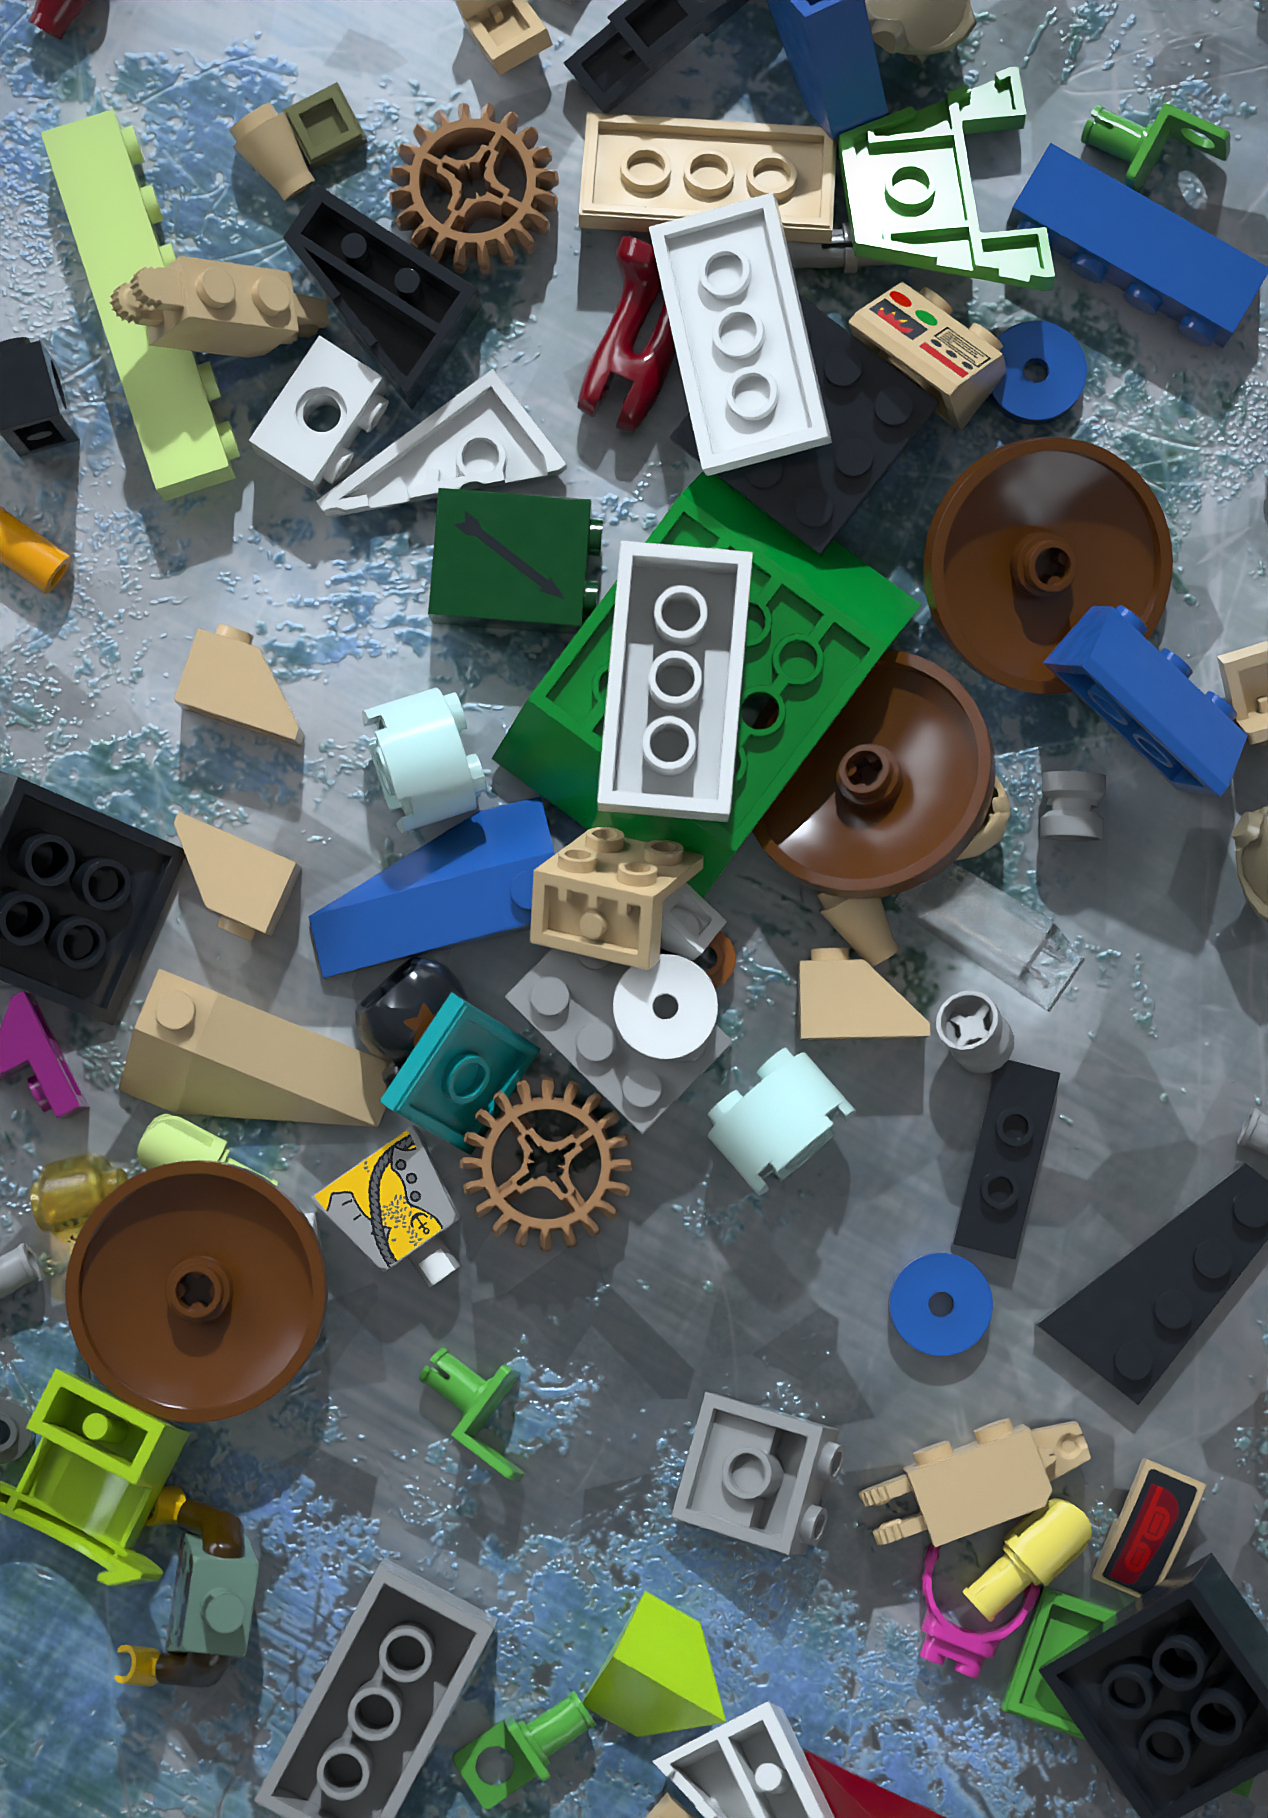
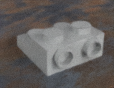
(758, 1475)

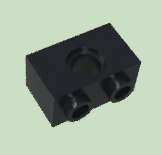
(33, 399)

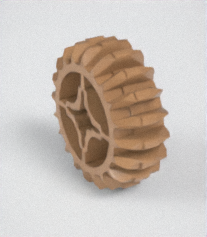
(451, 174)
(502, 1195)

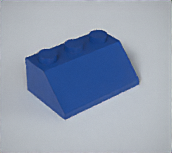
(1150, 700)

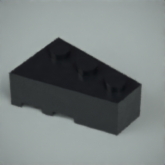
(383, 290)

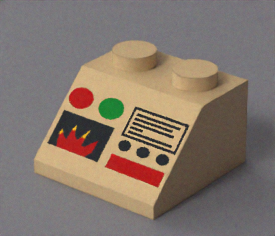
(933, 349)

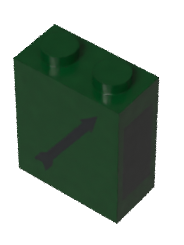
(513, 561)

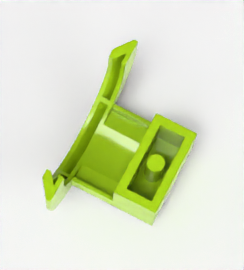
(95, 1475)

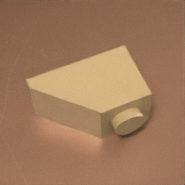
(236, 685)
(237, 877)
(851, 1001)

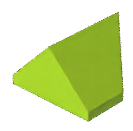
(657, 1674)

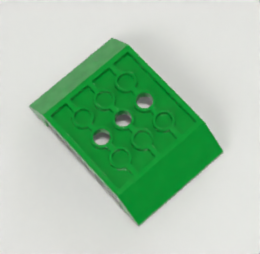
(807, 647)

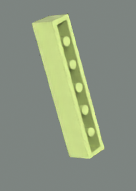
(116, 239)

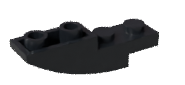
(640, 42)

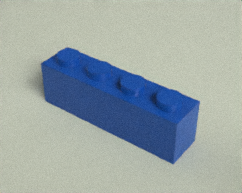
(1138, 247)

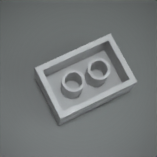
(572, 1007)

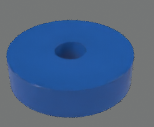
(1064, 367)
(970, 1304)

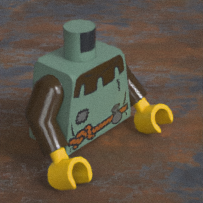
(209, 1597)

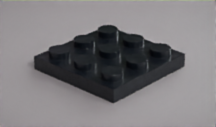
(871, 422)

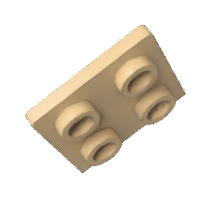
(608, 896)

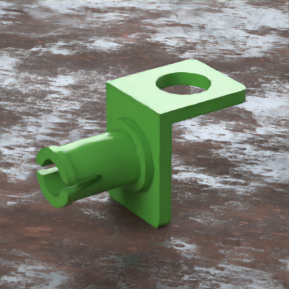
(1143, 145)
(477, 1402)
(527, 1745)

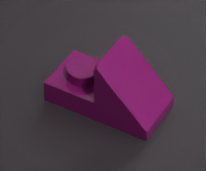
(29, 1042)

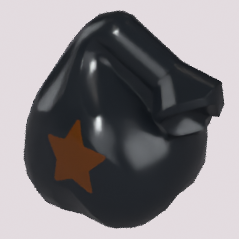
(402, 1009)

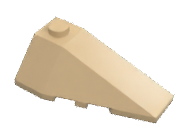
(231, 1060)

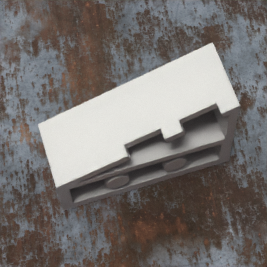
(748, 1770)

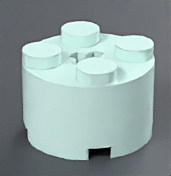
(423, 758)
(778, 1120)

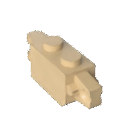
(218, 307)
(979, 1482)

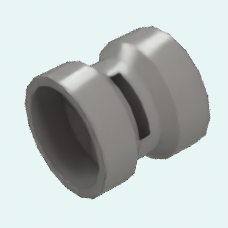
(1072, 800)
(974, 1017)

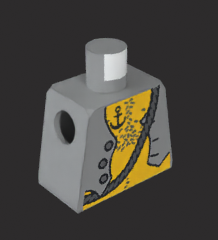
(395, 1207)

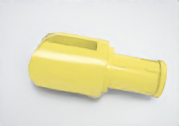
(1034, 1552)

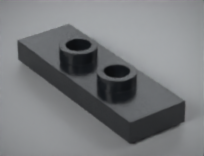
(1005, 1159)

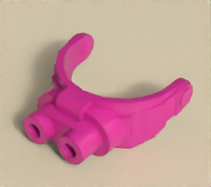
(961, 1644)

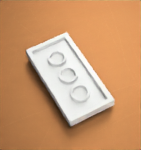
(740, 334)

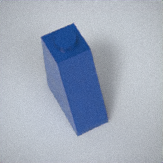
(832, 60)

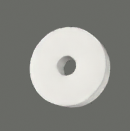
(672, 1036)

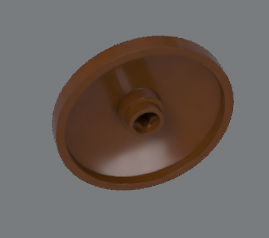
(1036, 544)
(886, 787)
(196, 1291)

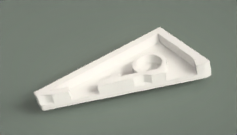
(467, 444)

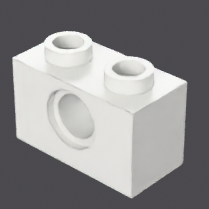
(321, 379)

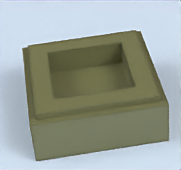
(325, 126)

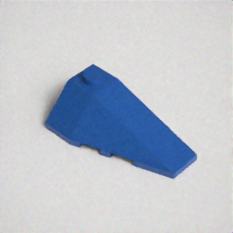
(442, 896)

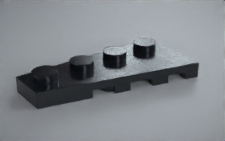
(1159, 1293)

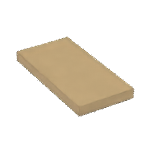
(670, 168)

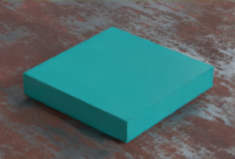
(458, 1071)

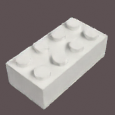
(674, 681)

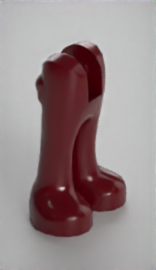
(615, 350)

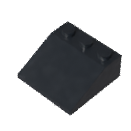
(76, 898)
(1172, 1692)

